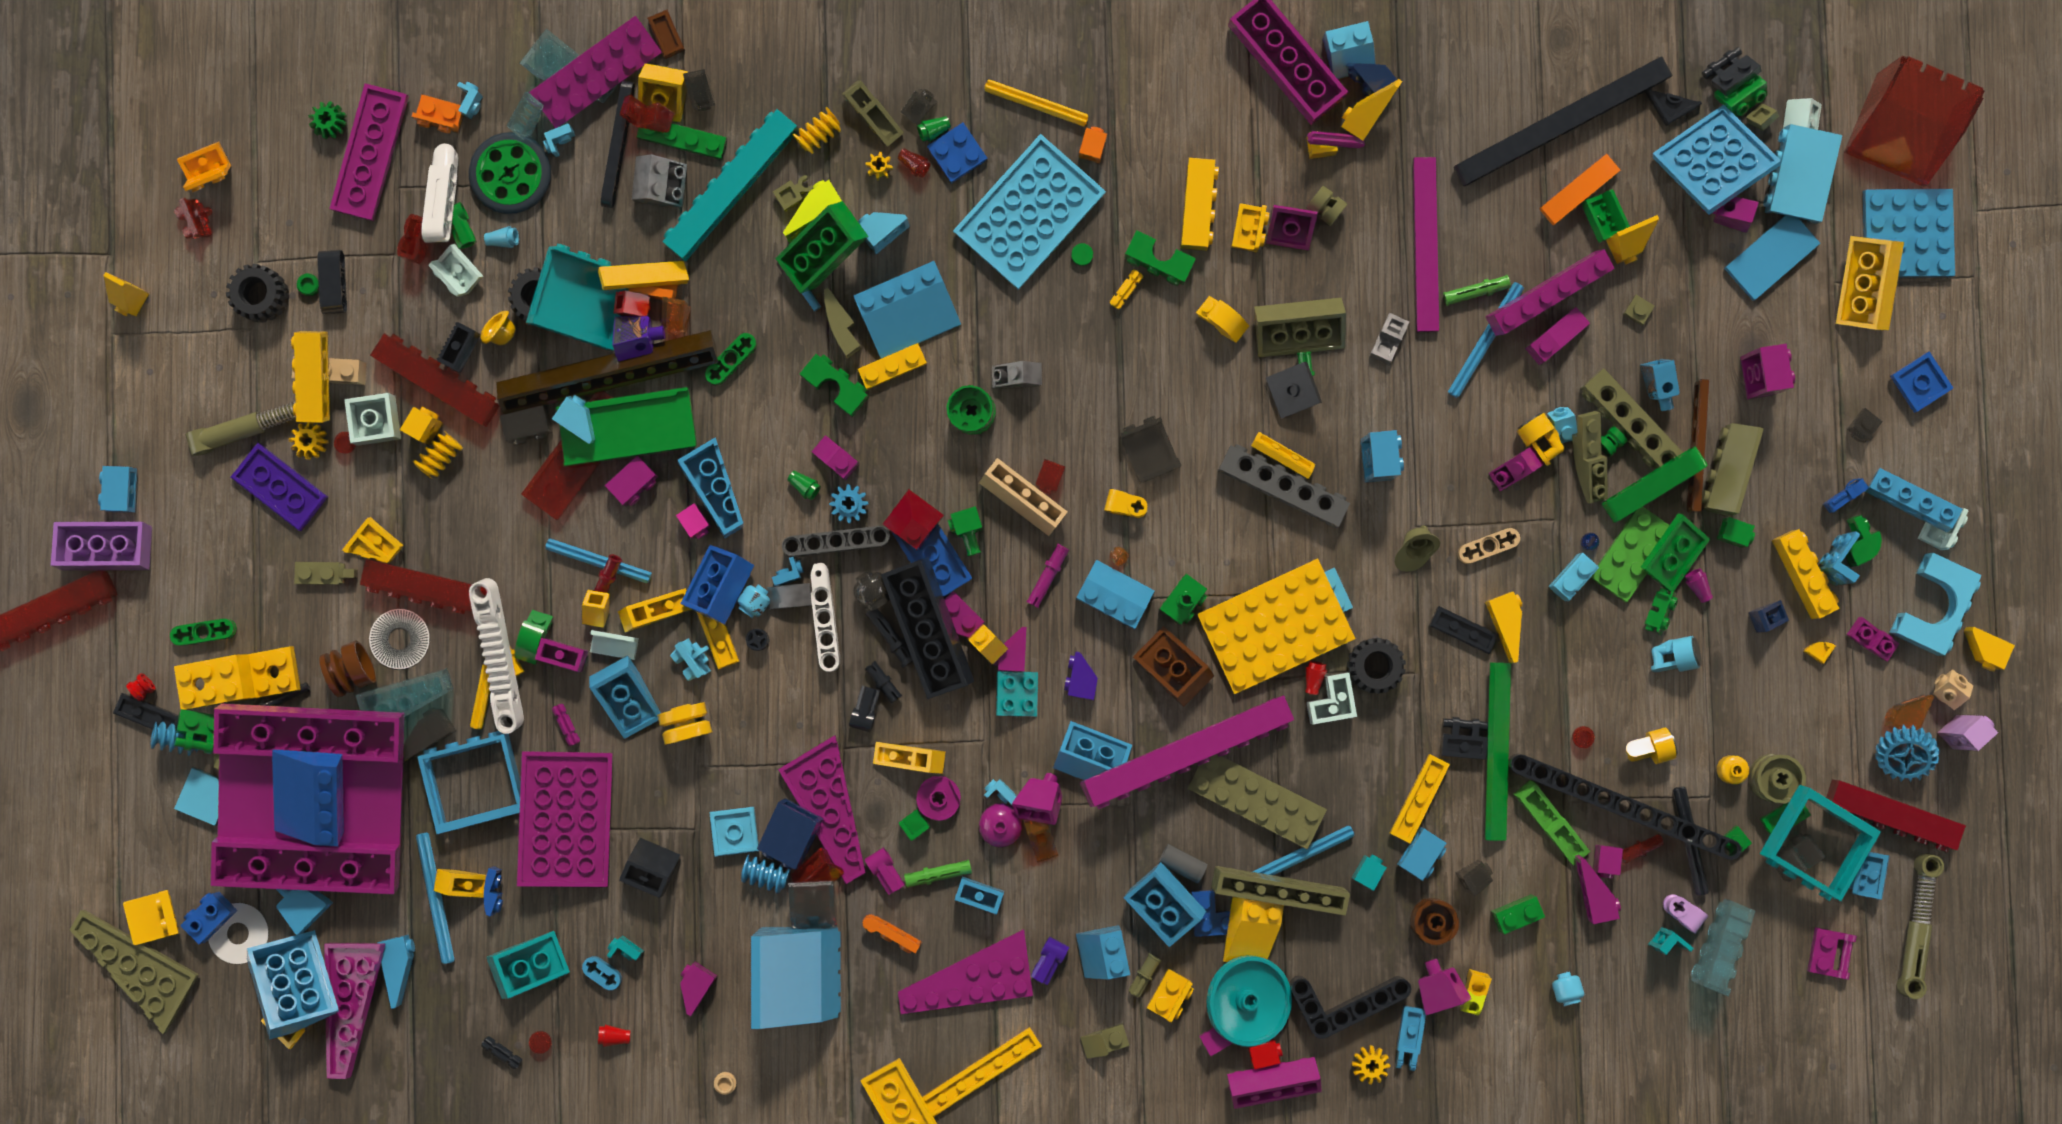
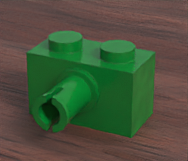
(966, 525)
(1183, 600)

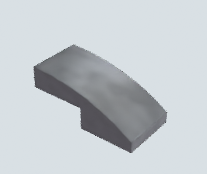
(1389, 338)
(789, 596)

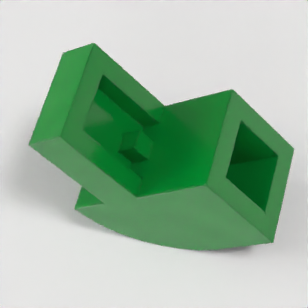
(1866, 545)
(530, 636)

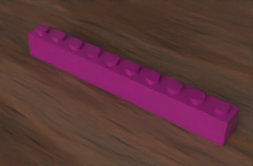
(1187, 751)

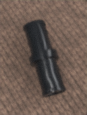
(883, 682)

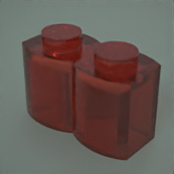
(411, 245)

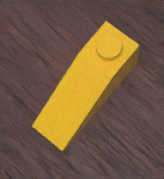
(1367, 111)
(124, 295)
(652, 610)
(1507, 617)
(909, 757)

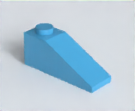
(396, 966)

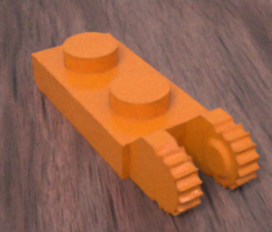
(890, 932)

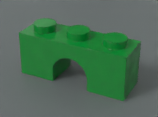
(1174, 269)
(820, 371)

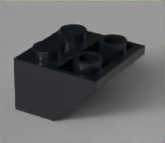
(650, 867)

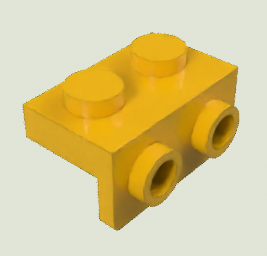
(1249, 227)

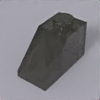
(699, 90)
(1475, 877)

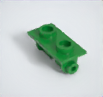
(1665, 603)

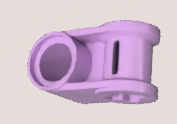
(1687, 913)

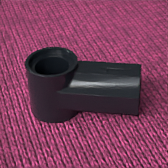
(863, 715)

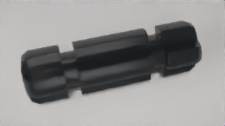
(501, 1052)

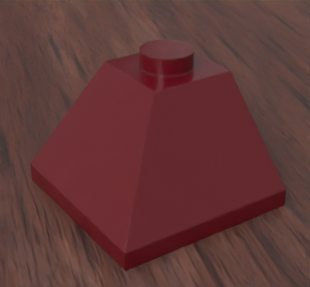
(913, 519)

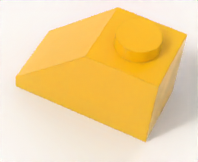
(987, 644)
(1988, 649)
(459, 883)

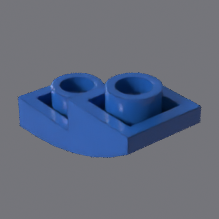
(492, 898)

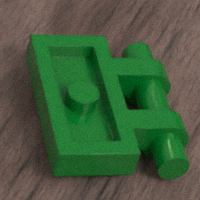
(195, 724)

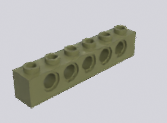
(1633, 413)

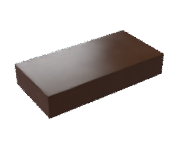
(666, 34)

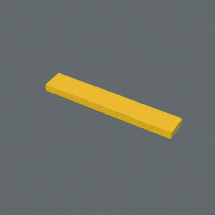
(981, 1071)

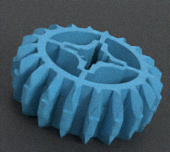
(1901, 747)

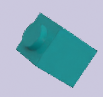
(1369, 871)

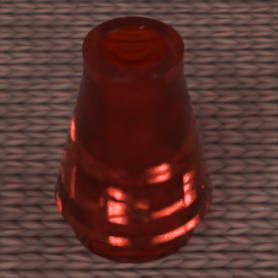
(915, 163)

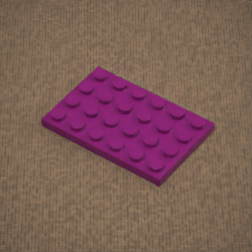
(564, 819)

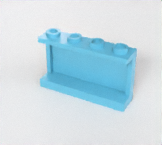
(1805, 174)

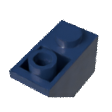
(1370, 76)

